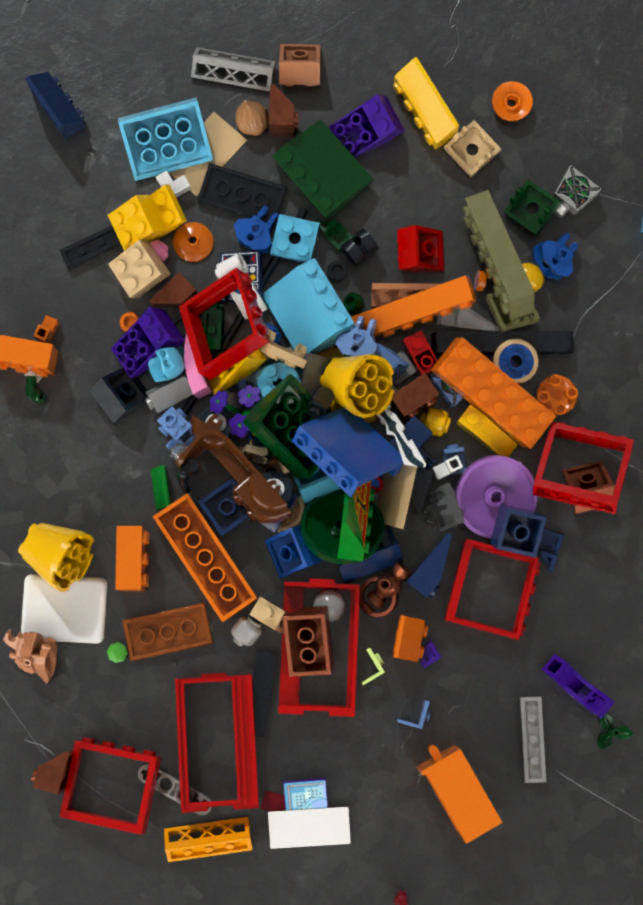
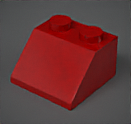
(420, 249)

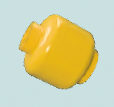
(436, 421)

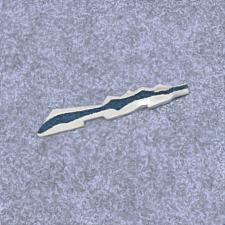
(408, 450)

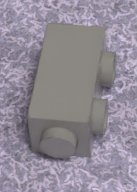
(168, 393)

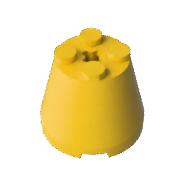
(360, 383)
(57, 554)

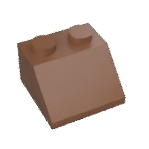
(299, 64)

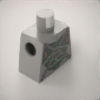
(575, 192)

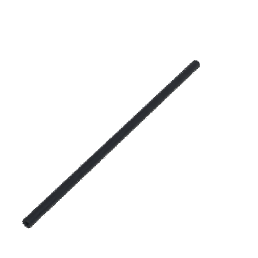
(240, 318)

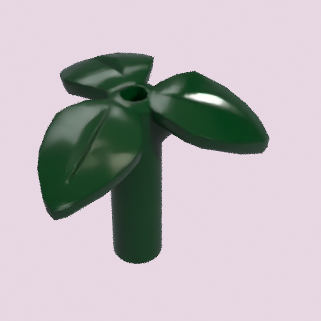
(620, 732)

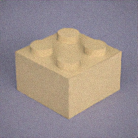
(139, 269)

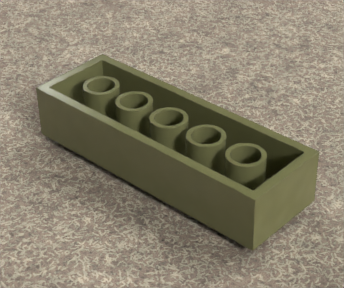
(499, 255)

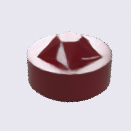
(401, 898)

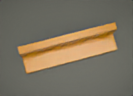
(207, 843)

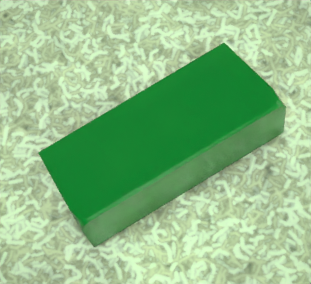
(160, 487)

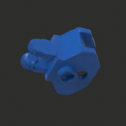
(256, 229)
(556, 256)

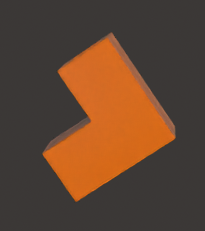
(46, 331)

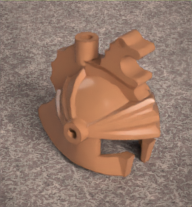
(33, 653)

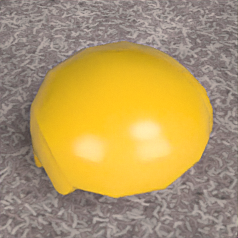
(534, 275)

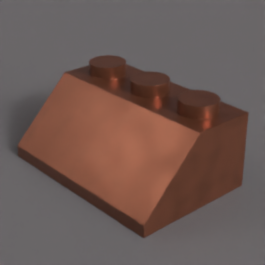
(308, 641)

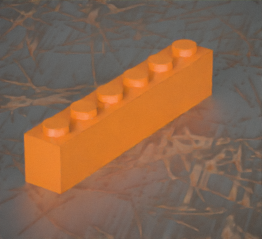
(420, 307)

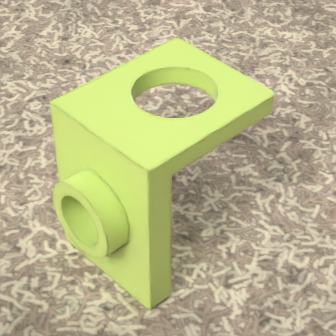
(378, 662)

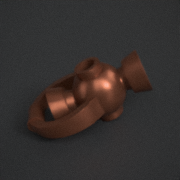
(388, 585)

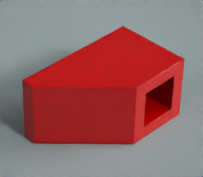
(419, 352)

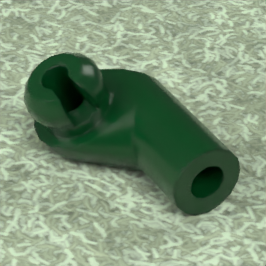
(33, 392)

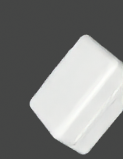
(67, 615)

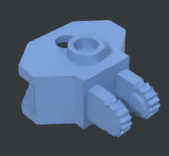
(359, 341)

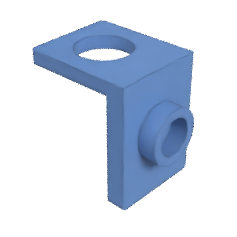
(424, 717)

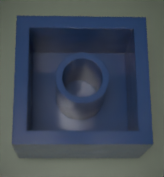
(223, 510)
(518, 530)

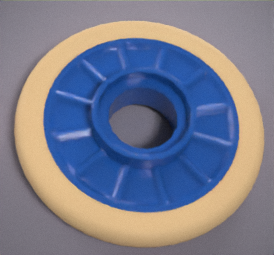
(528, 357)

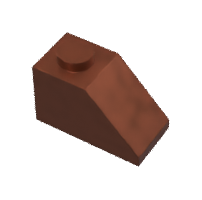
(174, 293)

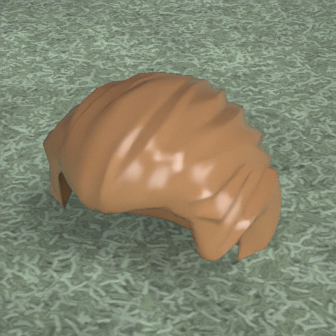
(252, 118)

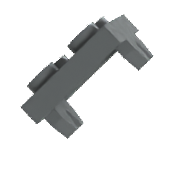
(443, 508)

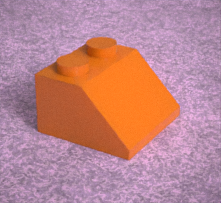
(409, 638)

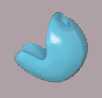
(166, 365)

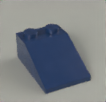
(429, 573)

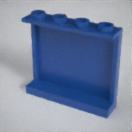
(347, 449)

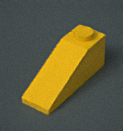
(238, 371)
(486, 432)

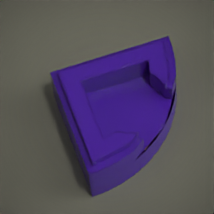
(430, 654)

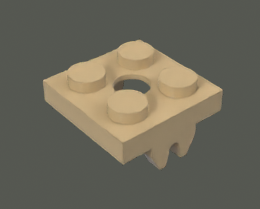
(472, 135)
(289, 357)

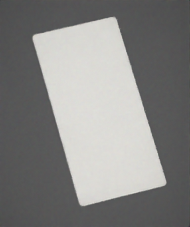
(309, 827)

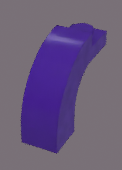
(577, 687)

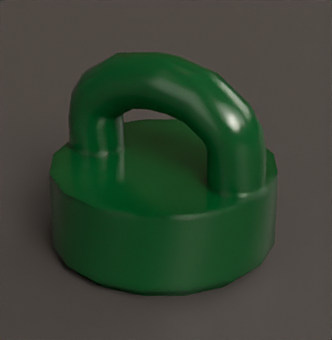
(354, 303)

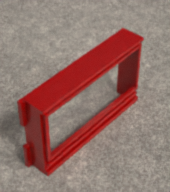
(291, 685)
(244, 743)

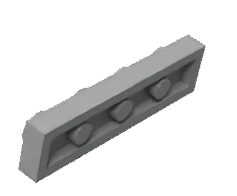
(532, 739)

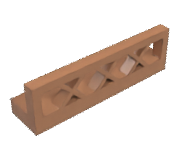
(388, 292)

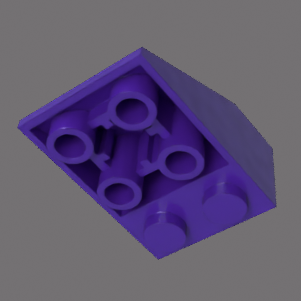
(368, 126)
(143, 338)

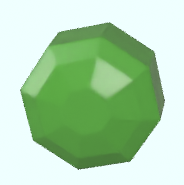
(117, 652)

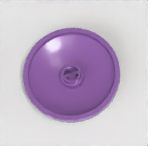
(491, 483)

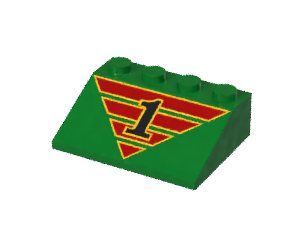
(354, 524)

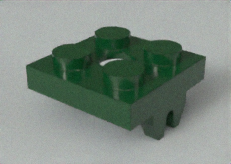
(531, 194)

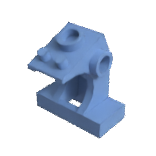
(174, 423)

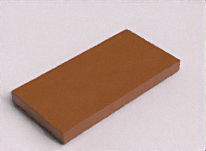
(167, 631)

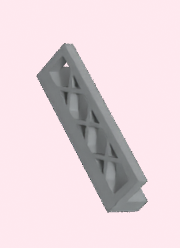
(235, 62)

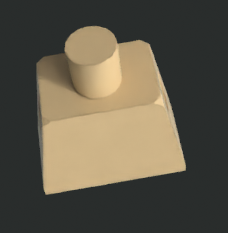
(269, 614)

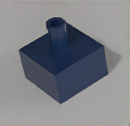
(419, 434)

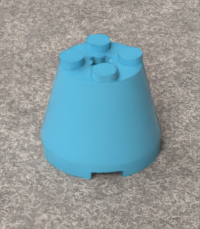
(271, 373)

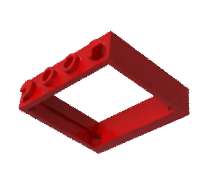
(206, 298)
(576, 495)
(523, 607)
(138, 827)

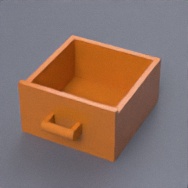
(459, 792)

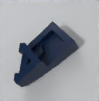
(550, 546)

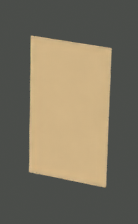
(223, 142)

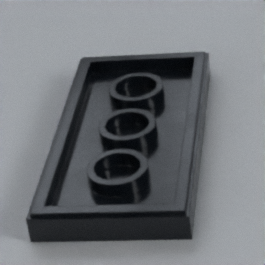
(240, 192)

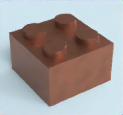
(414, 397)

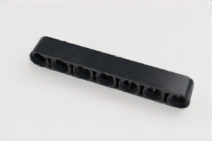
(488, 341)

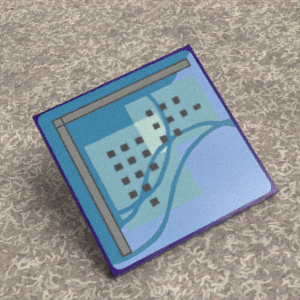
(305, 794)

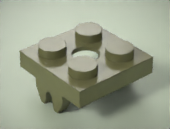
(503, 321)

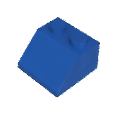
(290, 552)

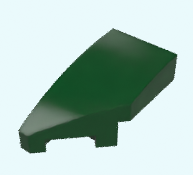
(334, 233)

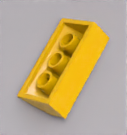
(425, 103)

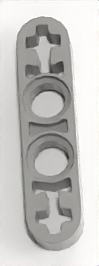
(174, 790)

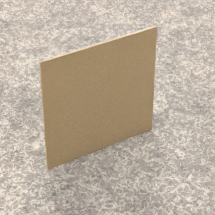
(396, 495)

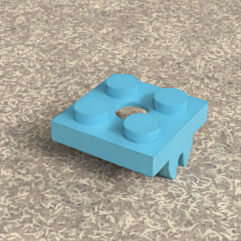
(284, 248)

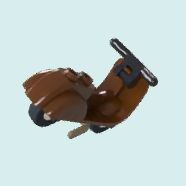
(261, 495)

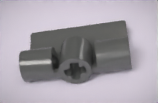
(313, 371)

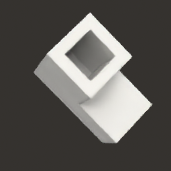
(178, 186)
(447, 468)

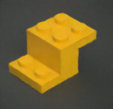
(147, 217)

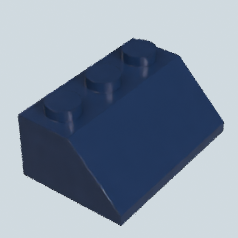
(56, 103)
(383, 558)

